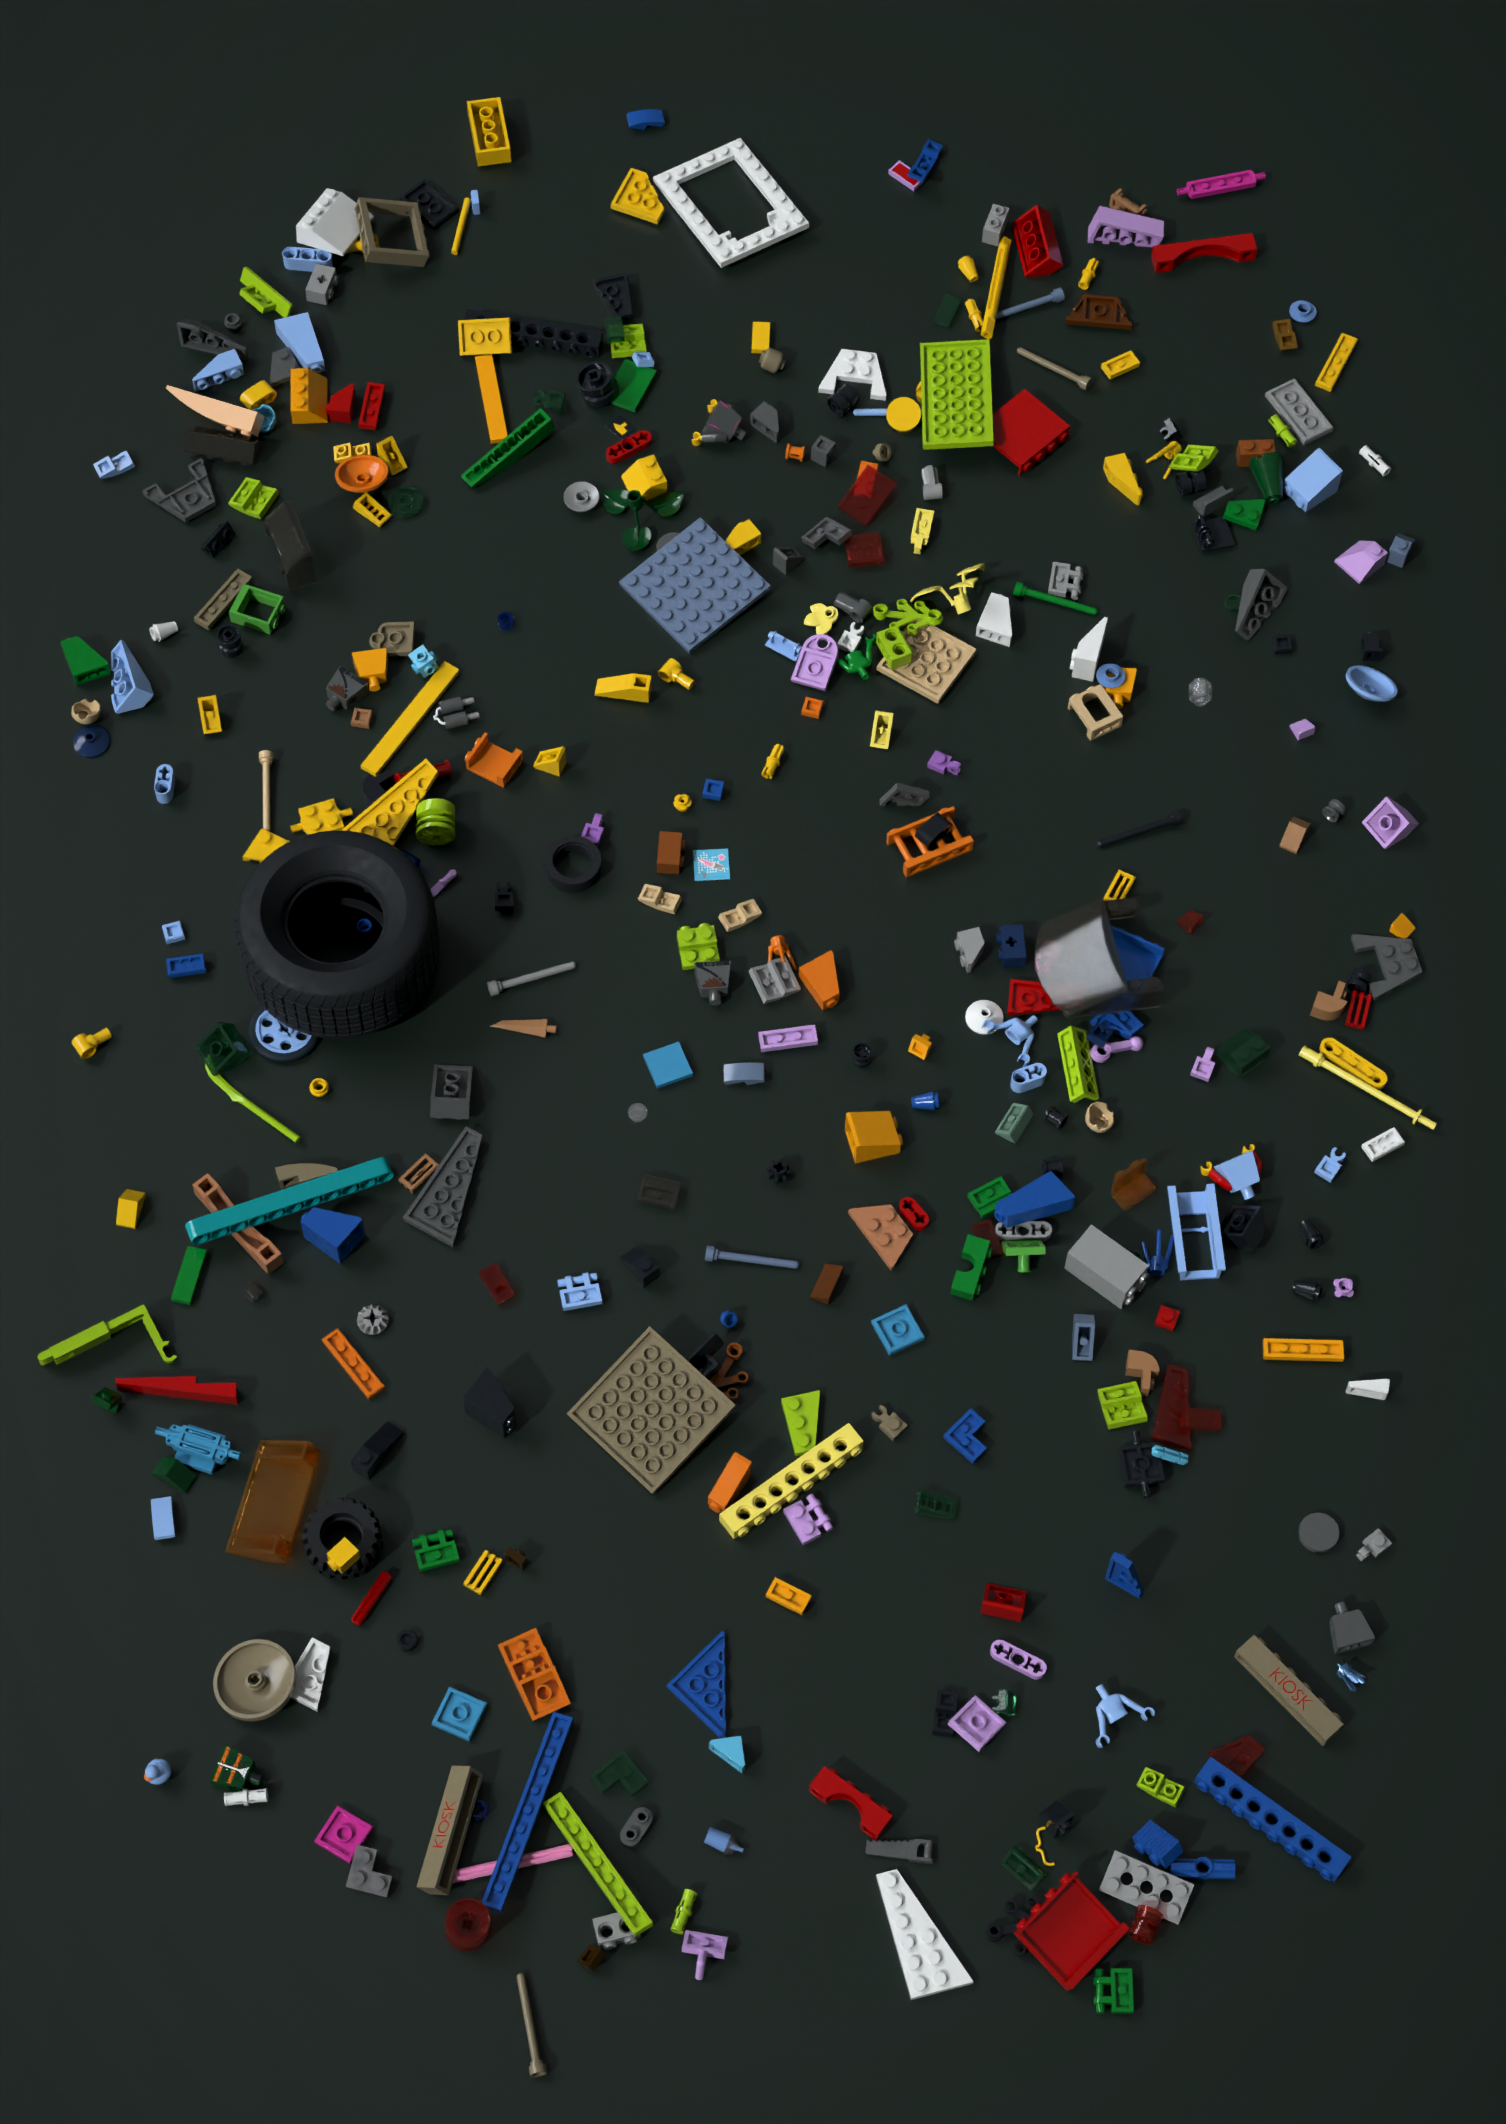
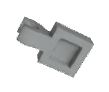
(1374, 1544)

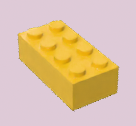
(489, 131)

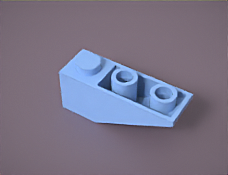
(220, 369)

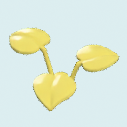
(960, 601)

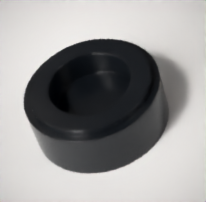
(406, 1640)

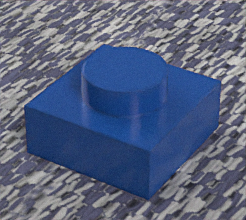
(713, 789)

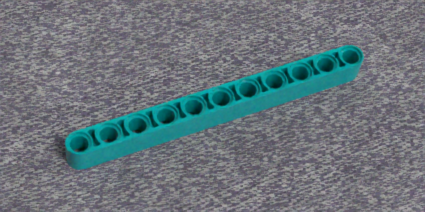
(289, 1200)

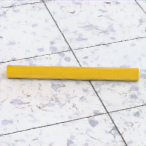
(459, 232)

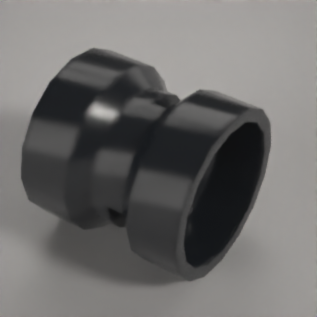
(1359, 980)
(861, 1055)

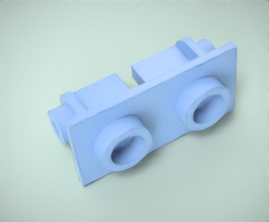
(783, 646)

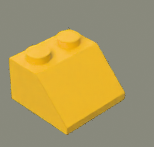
(645, 477)

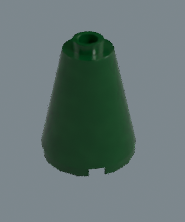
(1269, 475)

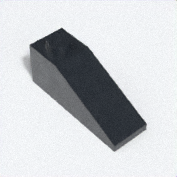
(376, 1450)

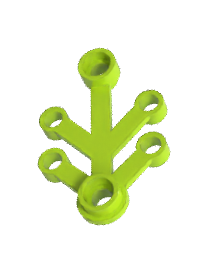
(929, 617)

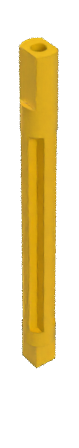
(996, 288)

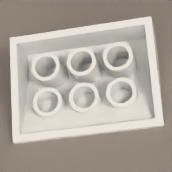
(330, 223)

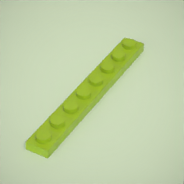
(598, 1864)

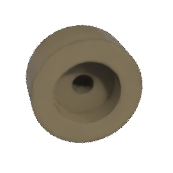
(882, 452)

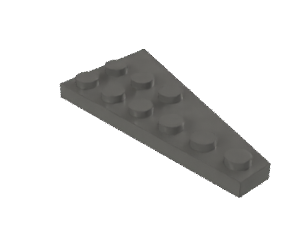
(443, 1197)

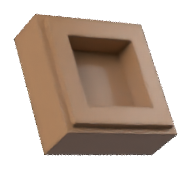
(361, 718)

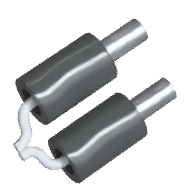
(458, 719)

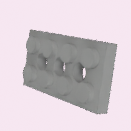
(1143, 1872)

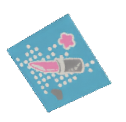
(711, 864)

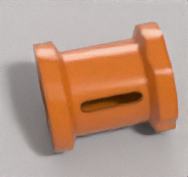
(795, 452)

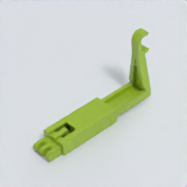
(100, 1333)

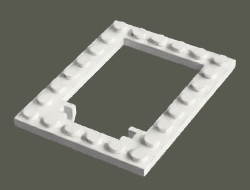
(722, 247)

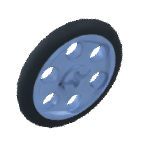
(273, 1050)

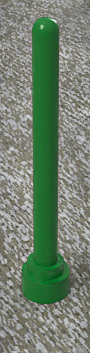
(1021, 590)

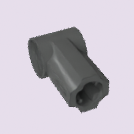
(855, 608)

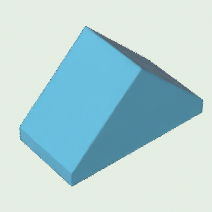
(730, 1750)

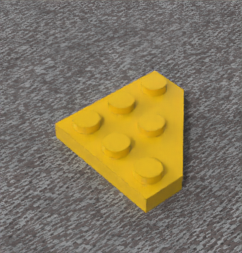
(638, 197)

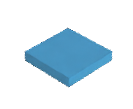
(668, 1065)
(897, 1329)
(459, 1714)

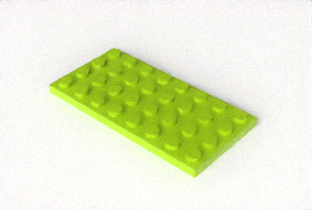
(956, 394)

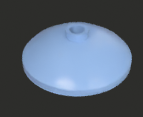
(1371, 684)

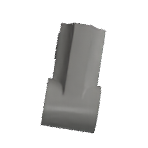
(931, 487)

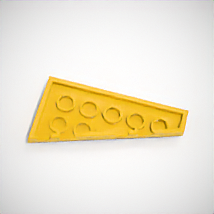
(394, 809)

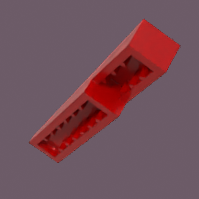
(181, 1387)

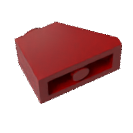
(342, 404)

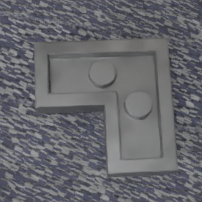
(826, 530)
(362, 1875)

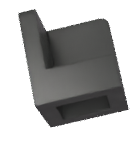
(821, 450)

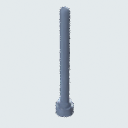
(1055, 296)
(713, 1254)

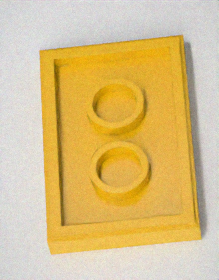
(485, 336)

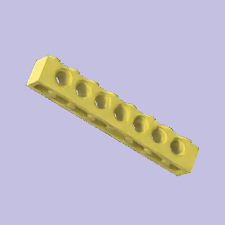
(844, 1437)

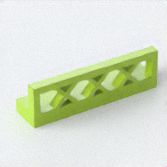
(1075, 1063)

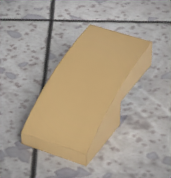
(656, 898)
(740, 916)

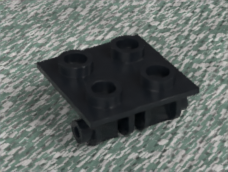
(1212, 533)

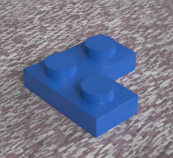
(962, 1436)

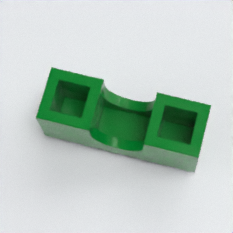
(967, 1283)

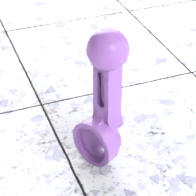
(1134, 1043)

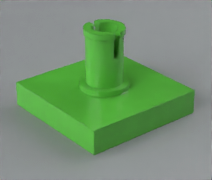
(1023, 1250)

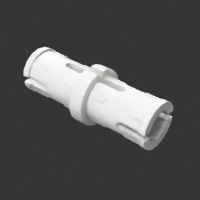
(1383, 468)
(245, 1797)

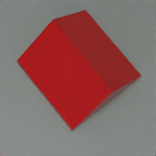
(1003, 1602)

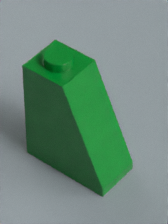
(83, 661)

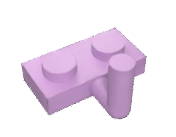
(703, 1946)

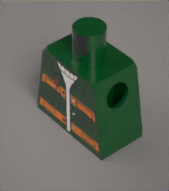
(234, 1771)

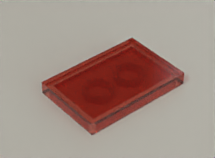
(867, 495)

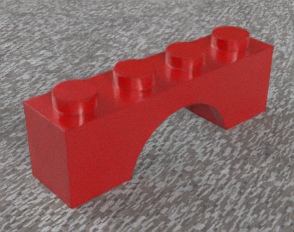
(829, 1786)

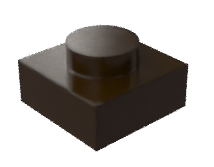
(516, 1558)
(591, 1958)

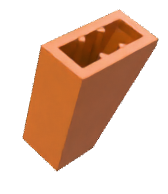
(821, 980)
(730, 1483)

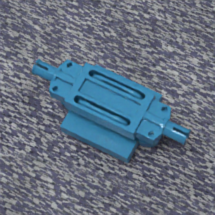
(198, 1447)

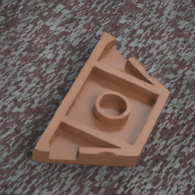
(883, 1230)

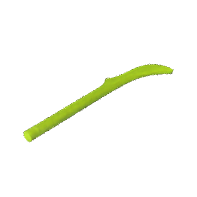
(237, 1097)

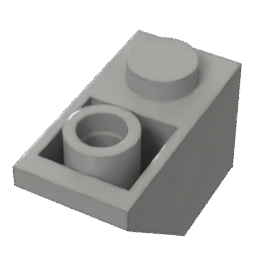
(971, 947)

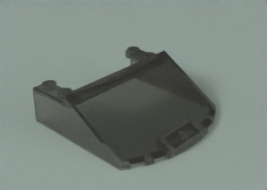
(1082, 965)

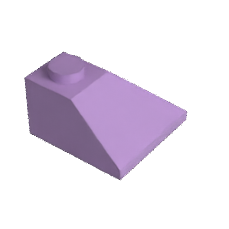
(1362, 560)
(1389, 822)

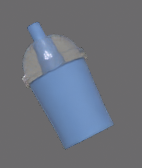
(722, 1841)

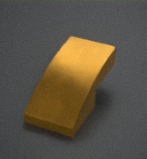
(1284, 335)

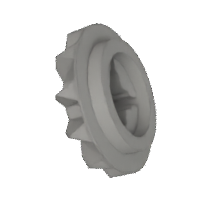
(379, 1325)

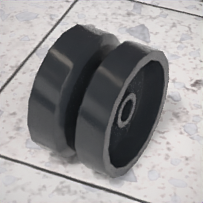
(597, 384)

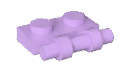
(802, 1522)

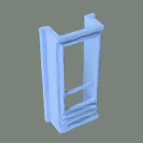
(1196, 1204)

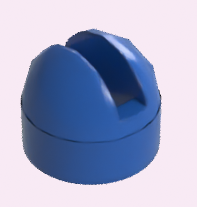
(362, 927)
(728, 1318)

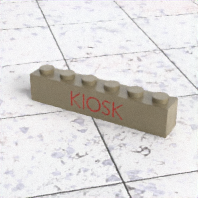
(1289, 1690)
(450, 1830)

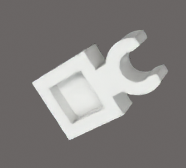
(850, 640)

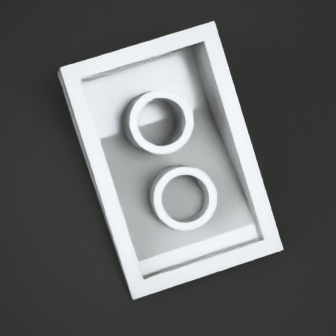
(1087, 654)

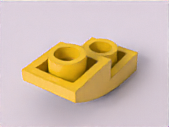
(346, 451)

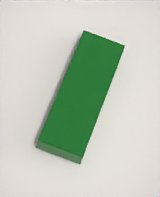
(189, 1275)

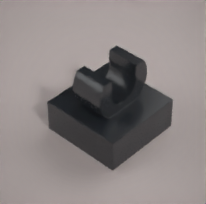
(1172, 430)

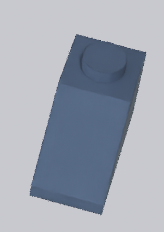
(1400, 550)
(1083, 1337)

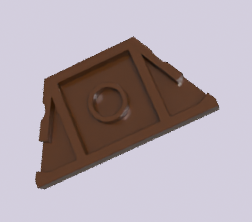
(1099, 312)

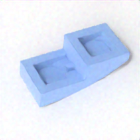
(111, 467)
(162, 1518)

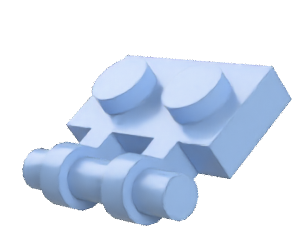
(580, 1296)

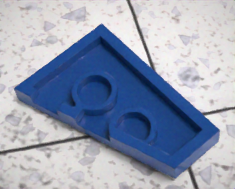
(1124, 1575)

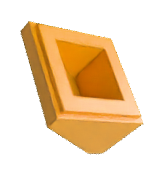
(1402, 927)

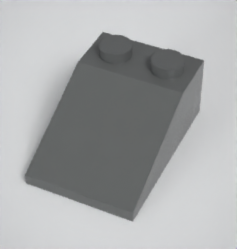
(451, 1092)

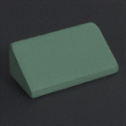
(1014, 1122)

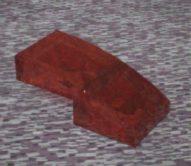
(496, 1283)

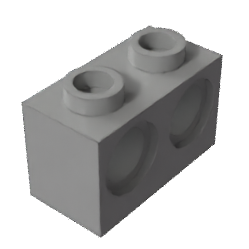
(614, 1923)

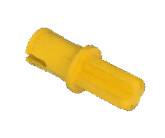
(1088, 274)
(974, 314)
(772, 761)

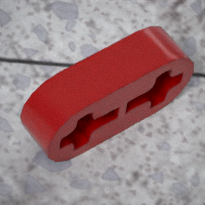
(916, 1211)

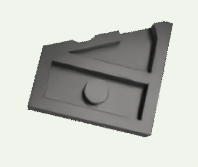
(281, 366)
(905, 795)

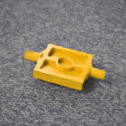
(321, 817)

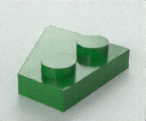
(1244, 512)

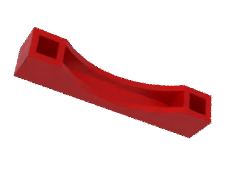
(1237, 247)

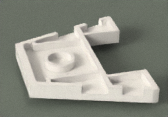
(855, 367)

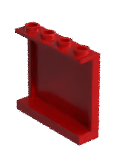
(1027, 430)
(1069, 1931)

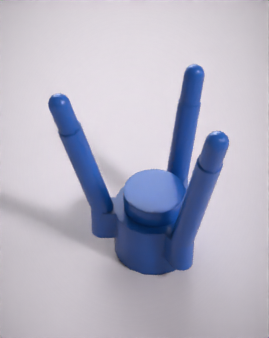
(1157, 1265)

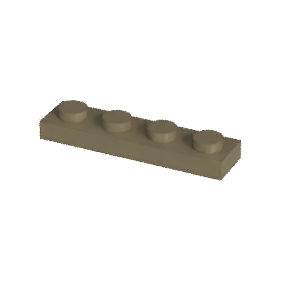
(222, 599)

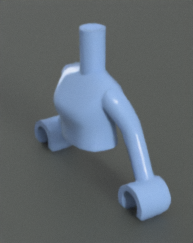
(1017, 1032)
(1113, 1709)

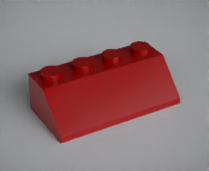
(1037, 243)

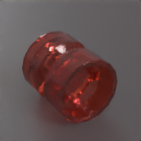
(1145, 1923)

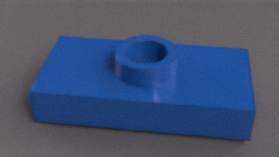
(186, 965)

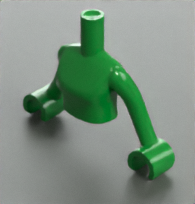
(857, 662)

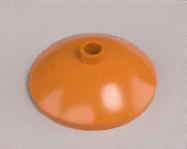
(361, 473)

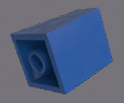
(332, 1232)

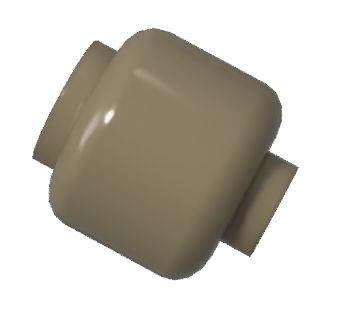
(772, 360)

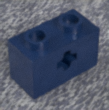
(1016, 954)

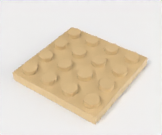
(934, 663)

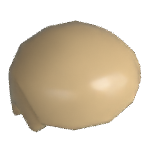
(86, 712)
(1099, 1117)

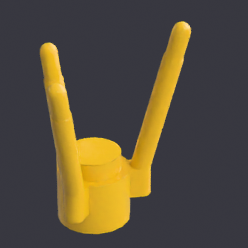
(1169, 452)

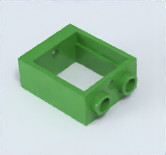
(249, 592)

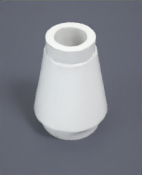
(163, 630)

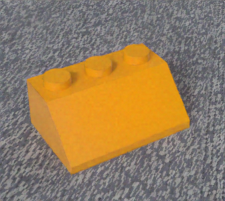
(308, 397)

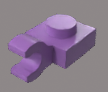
(941, 763)
(594, 831)

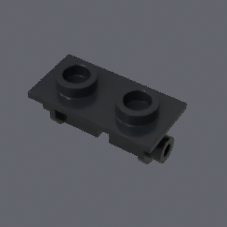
(220, 538)

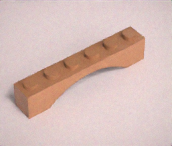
(251, 1240)

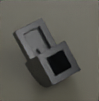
(375, 788)

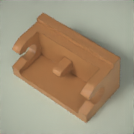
(1122, 203)

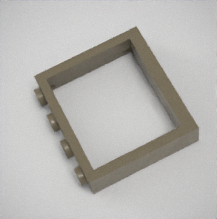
(386, 255)

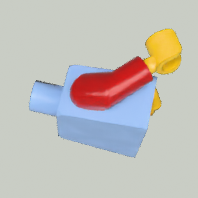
(1237, 1172)

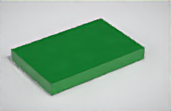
(633, 385)

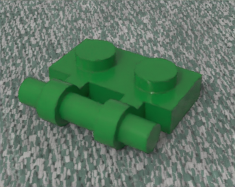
(436, 1555)
(1121, 1991)

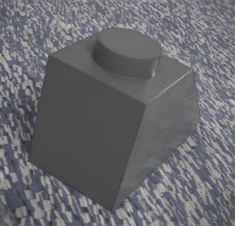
(765, 420)

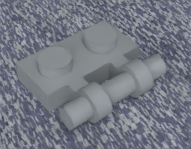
(1059, 580)

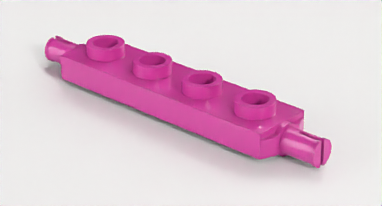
(1221, 184)

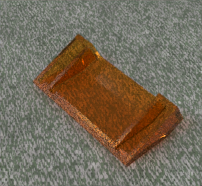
(274, 1500)

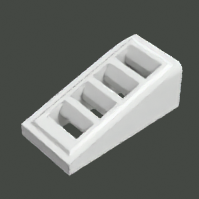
(1369, 1388)

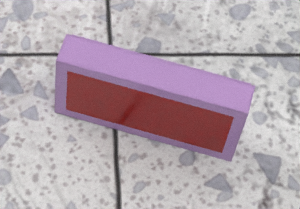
(900, 171)

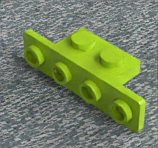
(262, 295)

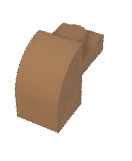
(1330, 1007)
(1144, 1366)

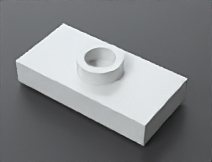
(1383, 1144)

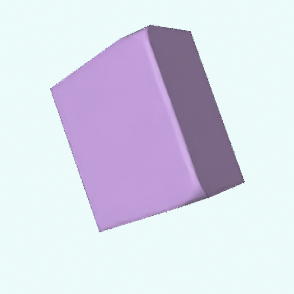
(1302, 729)

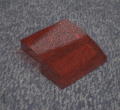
(864, 549)

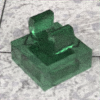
(1006, 1701)

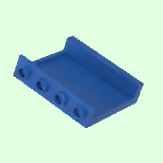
(1137, 956)

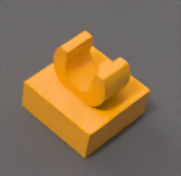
(920, 1046)

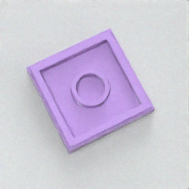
(977, 1723)

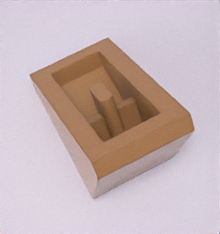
(1294, 835)

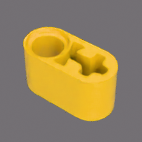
(257, 395)

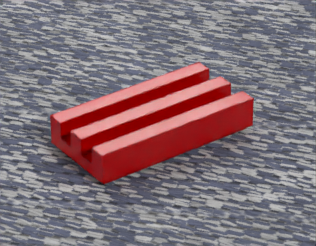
(1361, 997)

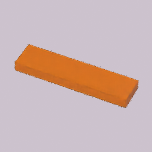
(353, 1364)

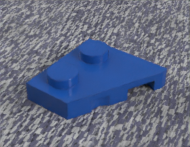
(1122, 1023)

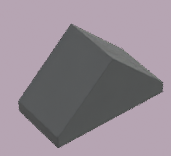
(786, 558)

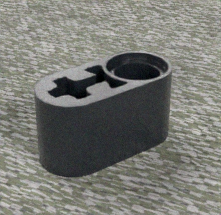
(933, 830)

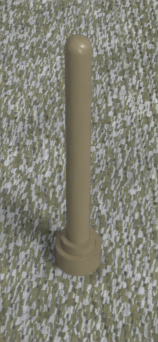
(1083, 381)
(537, 2067)

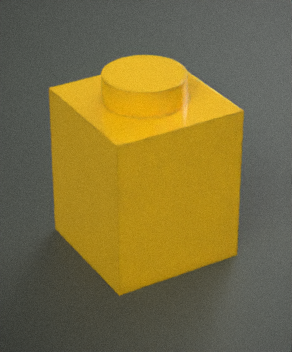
(342, 1556)

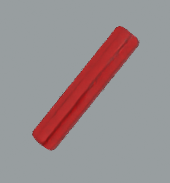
(371, 1598)

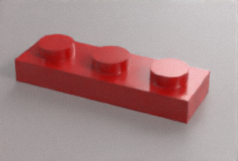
(371, 406)

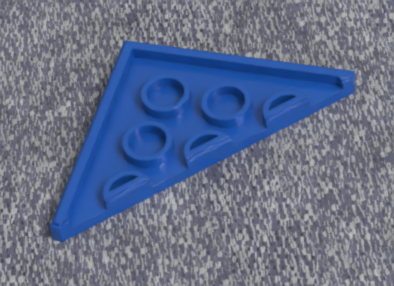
(703, 1686)

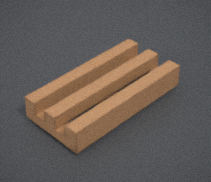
(424, 1178)

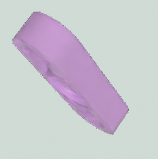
(1034, 1661)

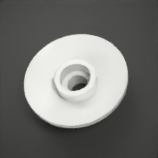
(975, 1018)

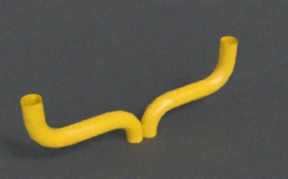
(1040, 1850)

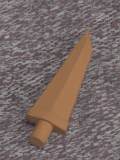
(534, 1027)

